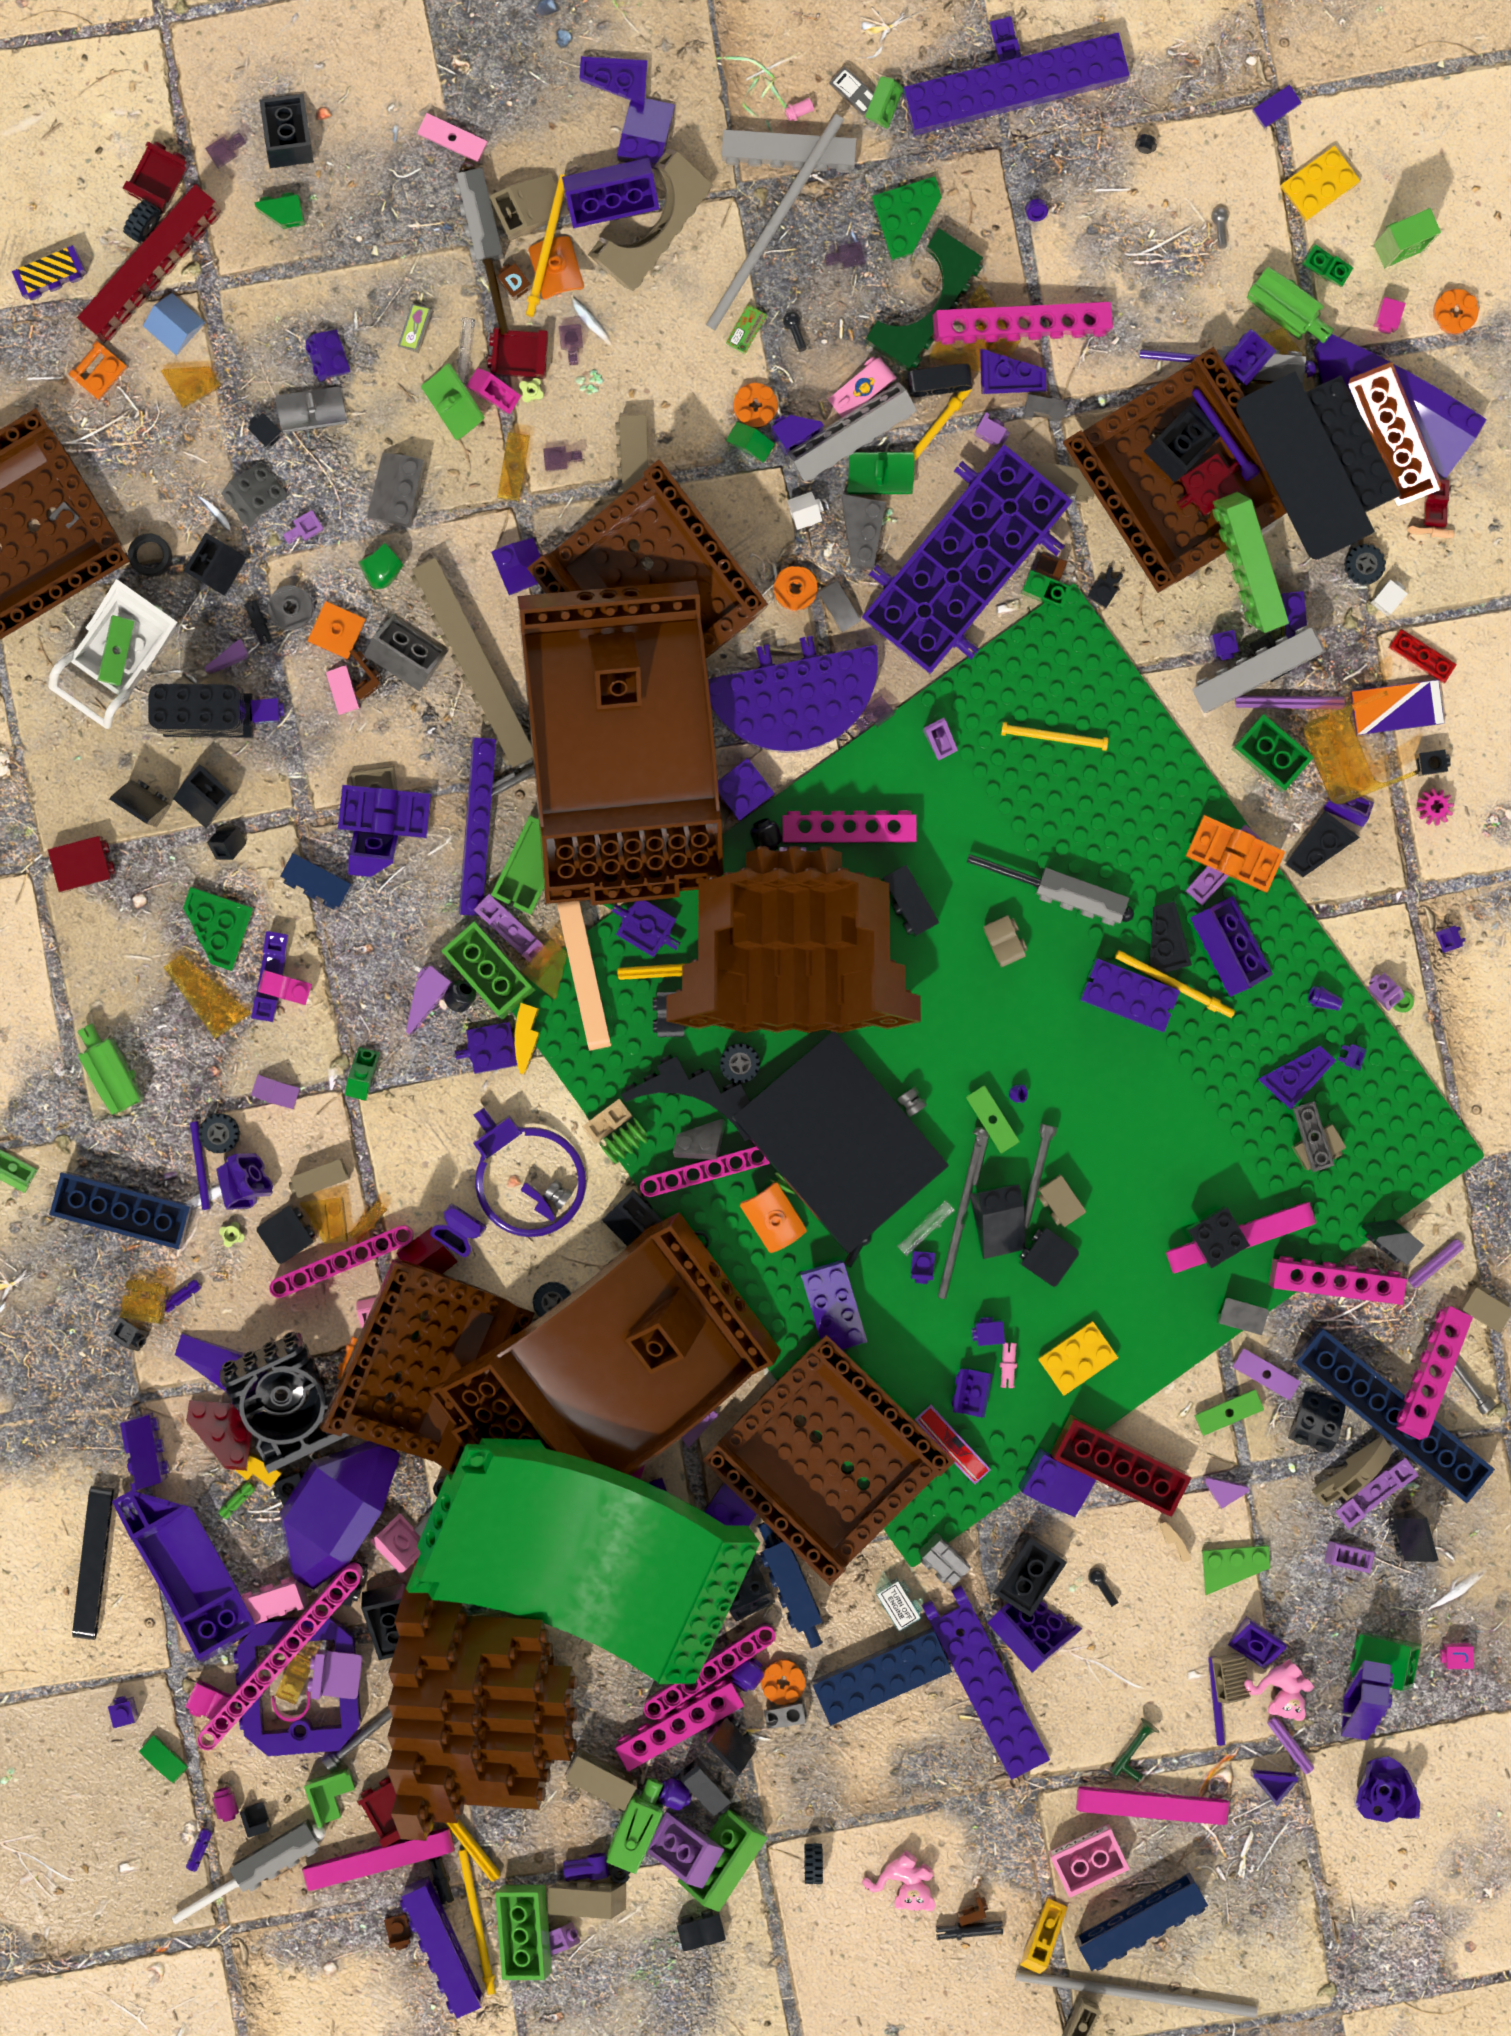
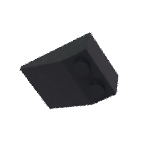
(286, 131)
(1183, 442)
(141, 803)
(999, 1220)
(1412, 1537)
(1030, 1574)
(380, 1611)
(731, 1743)

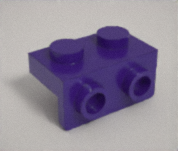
(327, 355)
(1248, 356)
(971, 1392)

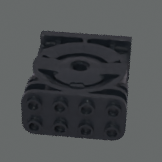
(200, 711)
(285, 1430)

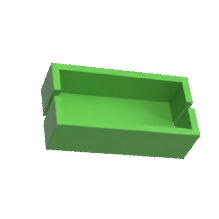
(523, 874)

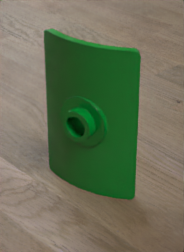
(881, 473)

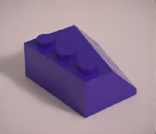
(145, 1450)
(1033, 1637)

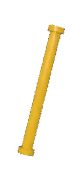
(1054, 736)

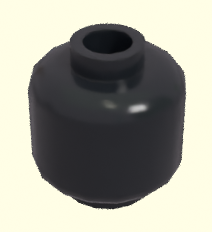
(766, 833)
(460, 996)

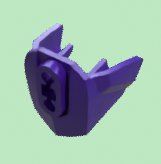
(1397, 1798)

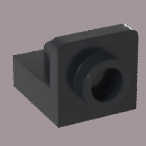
(128, 1334)

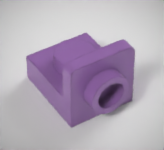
(563, 1938)

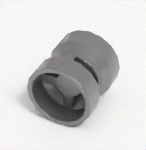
(916, 1104)
(558, 1194)

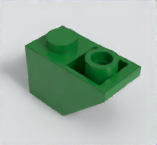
(283, 211)
(1045, 589)
(362, 1073)

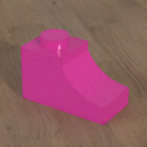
(493, 390)
(284, 987)

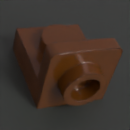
(971, 1914)
(398, 1931)

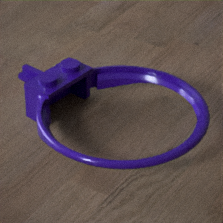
(498, 1136)

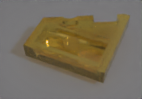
(191, 383)
(547, 967)
(328, 1218)

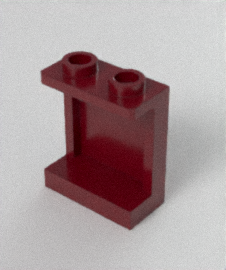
(157, 176)
(518, 353)
(81, 863)
(378, 1807)

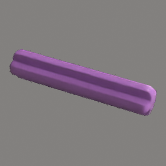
(1436, 1263)
(1290, 1745)

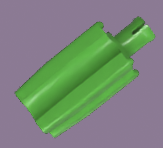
(1288, 305)
(109, 1071)
(636, 1828)

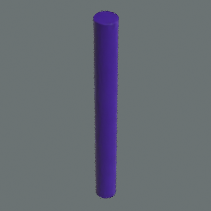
(200, 1166)
(1217, 1708)

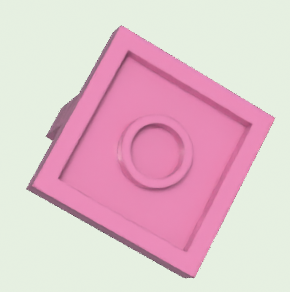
(398, 1543)

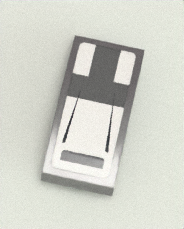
(852, 89)

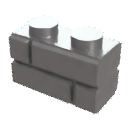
(944, 1560)

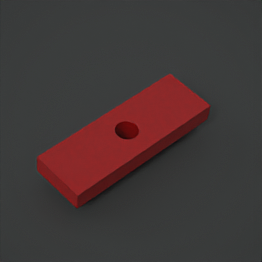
(1410, 649)

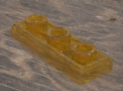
(515, 453)

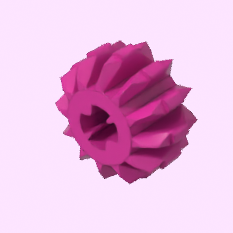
(1440, 813)

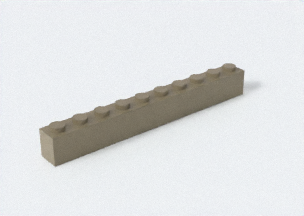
(474, 663)

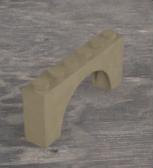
(684, 191)

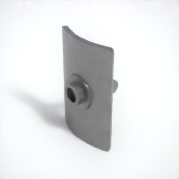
(310, 409)

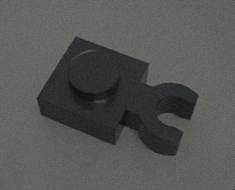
(1103, 590)

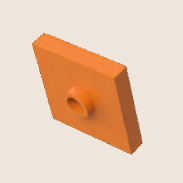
(336, 630)

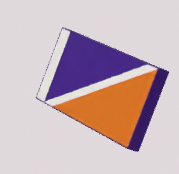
(1403, 708)

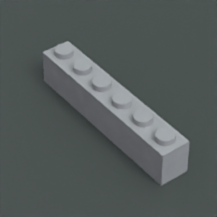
(786, 149)
(851, 432)
(1259, 669)

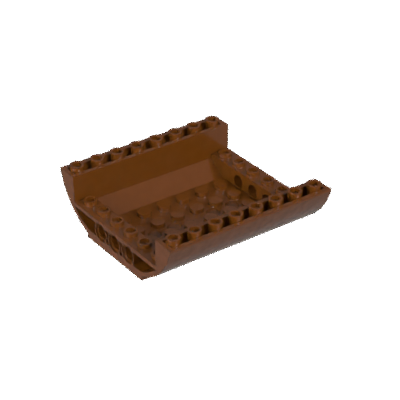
(1143, 497)
(677, 542)
(55, 561)
(458, 1329)
(801, 1482)

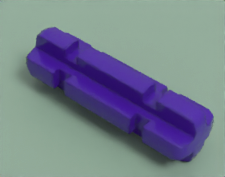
(182, 1295)
(199, 1849)

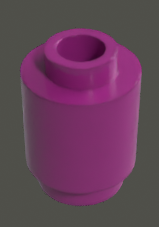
(225, 1804)

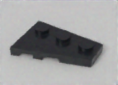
(1320, 844)
(1168, 940)

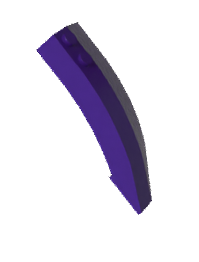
(1442, 420)
(186, 1572)

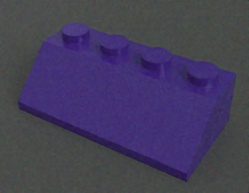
(1231, 946)

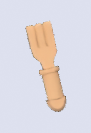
(1434, 532)

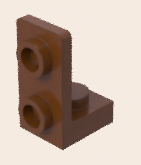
(366, 687)

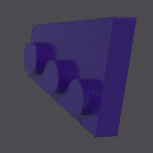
(617, 76)
(1009, 375)
(1297, 1077)

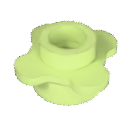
(526, 386)
(225, 1232)

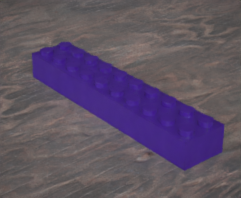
(1015, 84)

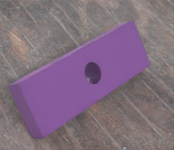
(1276, 1381)

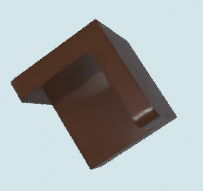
(1050, 567)

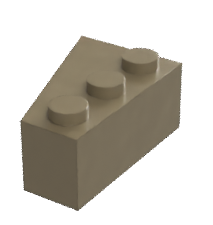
(587, 1899)

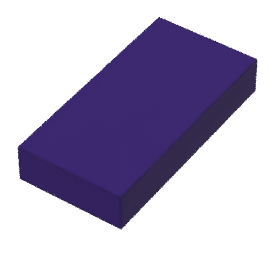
(1276, 106)

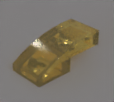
(294, 1679)

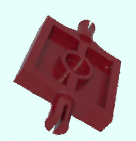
(1209, 483)

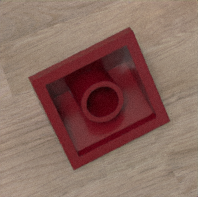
(428, 1253)

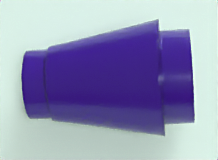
(1323, 998)

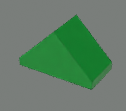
(750, 441)

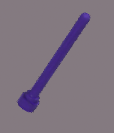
(1248, 469)

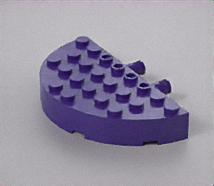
(796, 702)

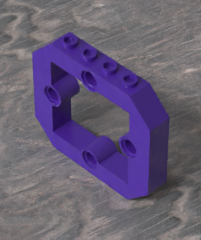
(288, 1741)

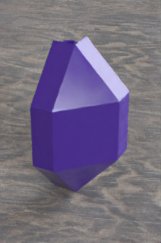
(335, 1509)

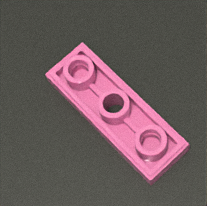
(440, 132)

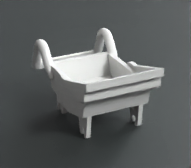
(149, 636)

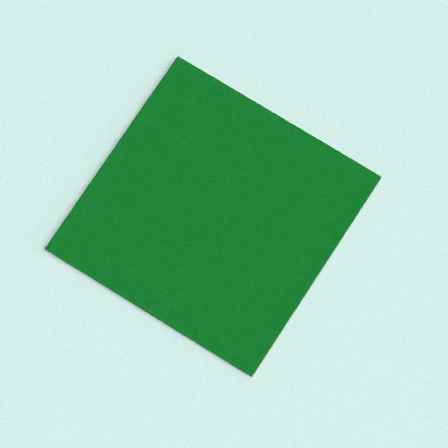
(1144, 1117)

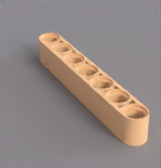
(584, 975)

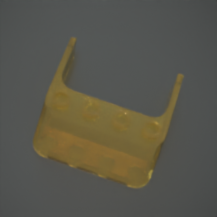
(1341, 755)

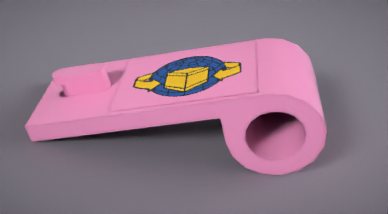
(863, 386)

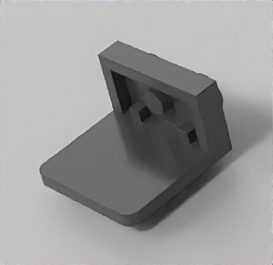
(253, 494)

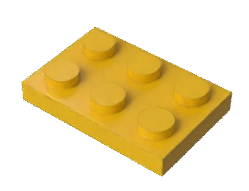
(1320, 183)
(1078, 1358)

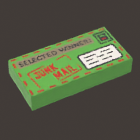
(746, 329)

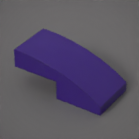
(1004, 39)
(543, 1206)

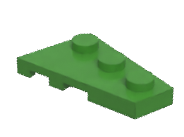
(1231, 1565)

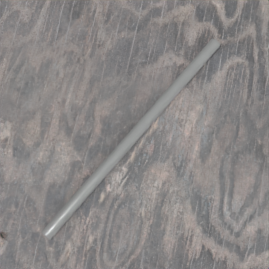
(775, 222)
(1136, 1993)

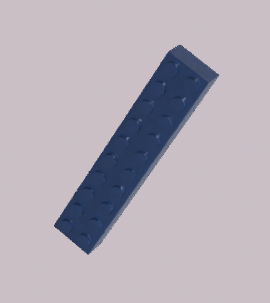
(1379, 1406)

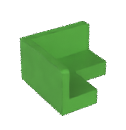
(322, 1793)

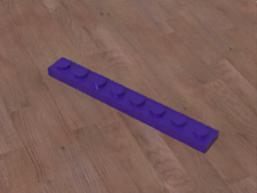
(477, 824)

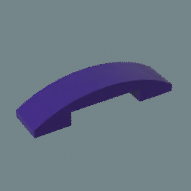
(273, 961)

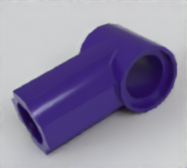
(591, 1867)

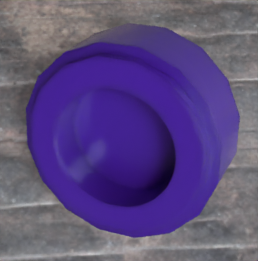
(1036, 210)

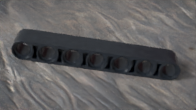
(93, 1563)

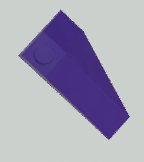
(207, 1357)

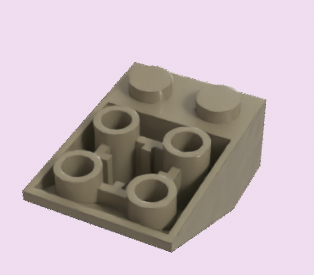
(526, 205)

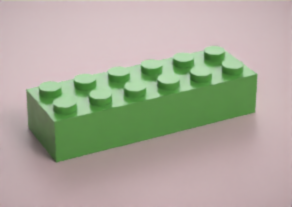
(1250, 562)

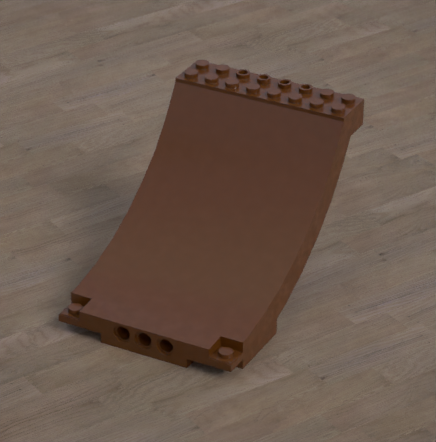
(621, 742)
(618, 1360)

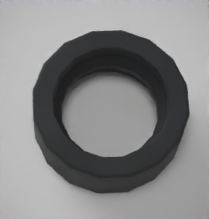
(135, 545)

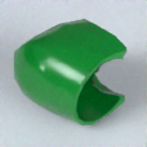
(380, 567)

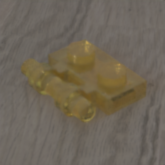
(142, 1308)

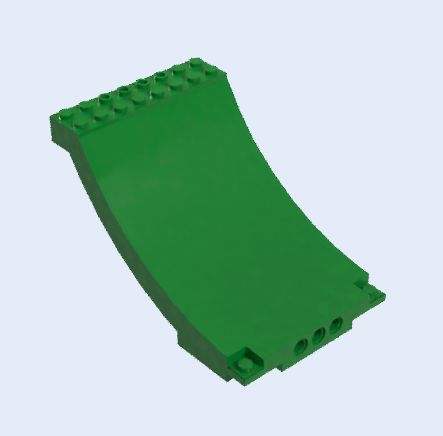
(584, 1554)

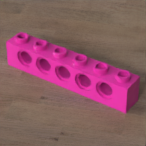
(792, 834)
(1392, 1292)
(1458, 1324)
(633, 1757)

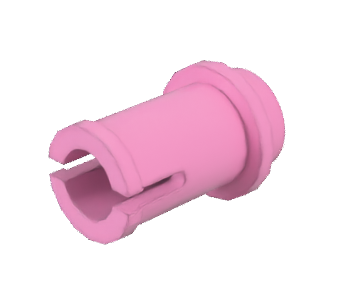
(799, 109)

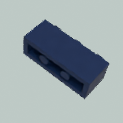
(316, 881)

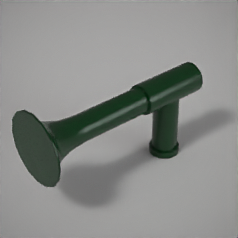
(1122, 1763)

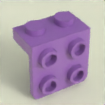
(335, 1674)

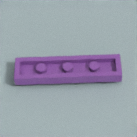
(1210, 879)

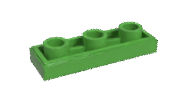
(118, 637)
(1000, 1131)
(1242, 1407)

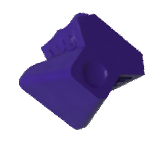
(243, 1180)
(458, 1230)

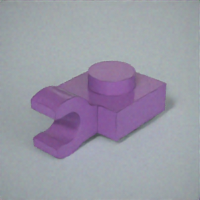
(306, 526)

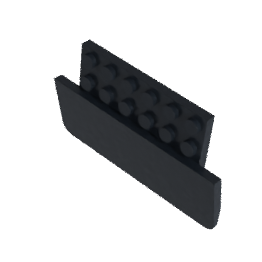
(1318, 460)

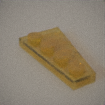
(210, 1002)

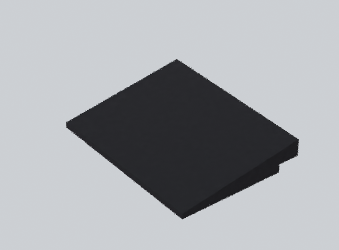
(840, 1141)

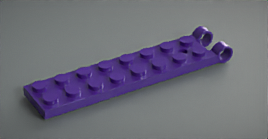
(988, 1686)

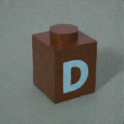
(514, 281)

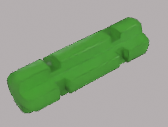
(236, 1500)

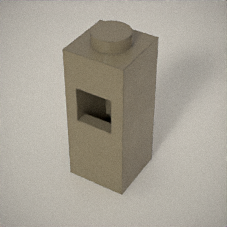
(319, 1178)

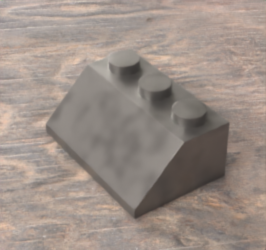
(396, 489)
(405, 652)

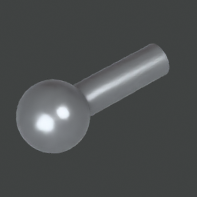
(1220, 217)

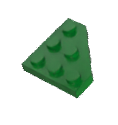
(906, 214)
(218, 925)

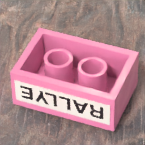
(1088, 1860)

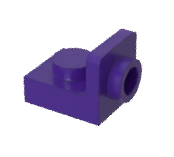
(922, 1266)

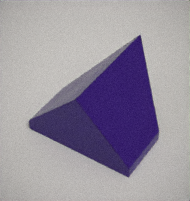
(1275, 1783)

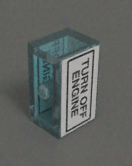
(898, 1603)

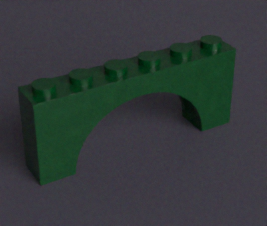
(907, 342)

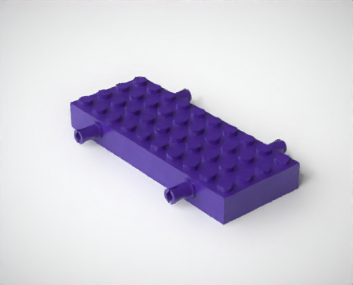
(967, 559)

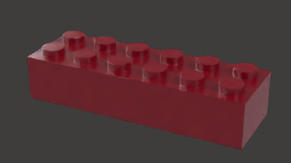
(1120, 1465)

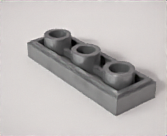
(1308, 1123)

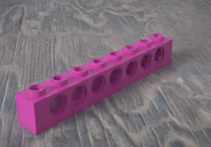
(1099, 313)

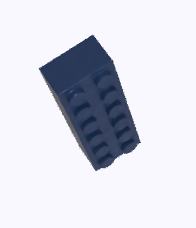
(121, 1210)
(881, 1676)
(1141, 1922)

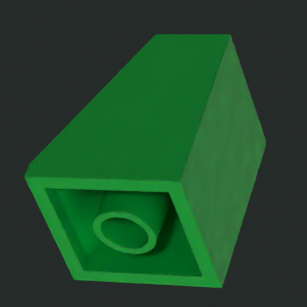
(1400, 1654)

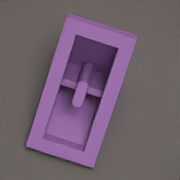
(940, 739)
(275, 1092)
(1224, 1491)

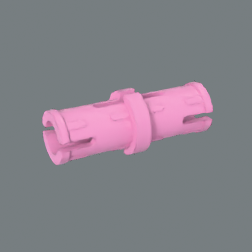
(1008, 1365)

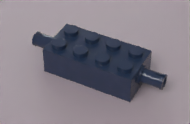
(793, 1587)

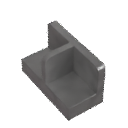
(1243, 1316)

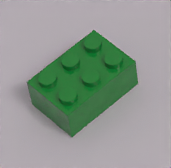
(1272, 753)

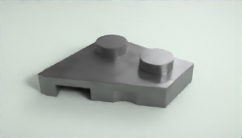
(700, 1142)

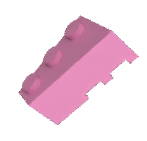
(275, 1599)

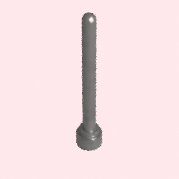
(1046, 1134)
(1483, 1402)
(333, 1760)

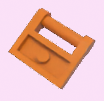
(103, 375)

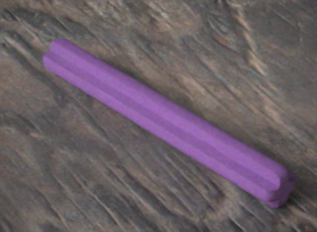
(1292, 702)

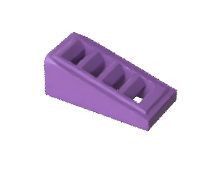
(232, 655)
(1335, 1555)

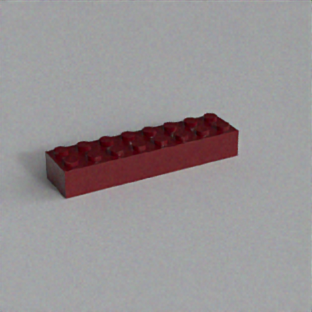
(149, 264)

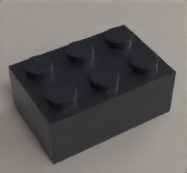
(910, 902)

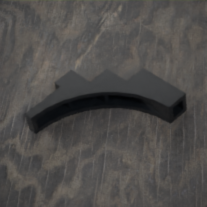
(701, 1086)

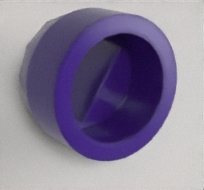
(1018, 1093)

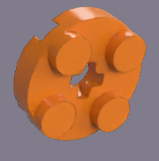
(1448, 300)
(758, 392)
(795, 575)
(790, 1692)

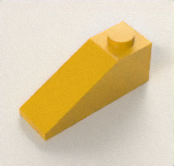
(1044, 1936)

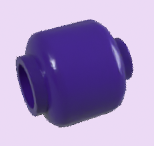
(748, 1675)
(674, 1794)

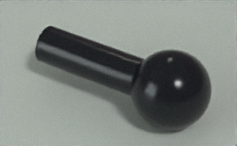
(792, 321)
(855, 1252)
(1097, 1578)

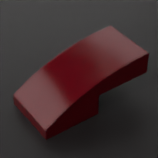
(1436, 506)

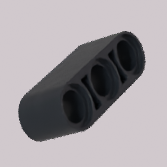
(939, 380)

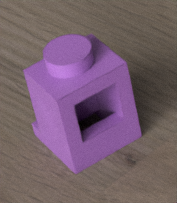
(992, 431)
(1388, 997)

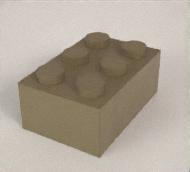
(601, 1780)

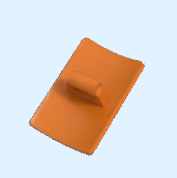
(562, 267)
(773, 1218)

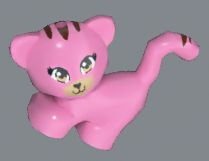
(1288, 1701)
(914, 1893)

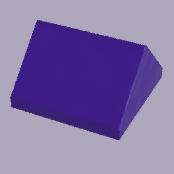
(1256, 1643)

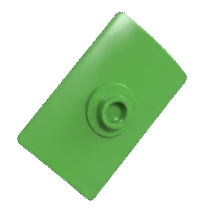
(453, 402)

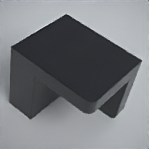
(226, 842)
(255, 1819)

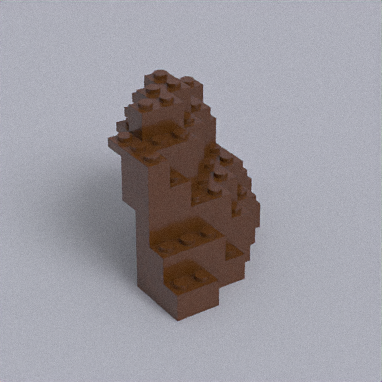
(793, 949)
(472, 1713)

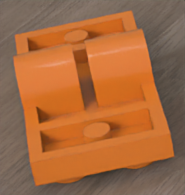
(1235, 853)

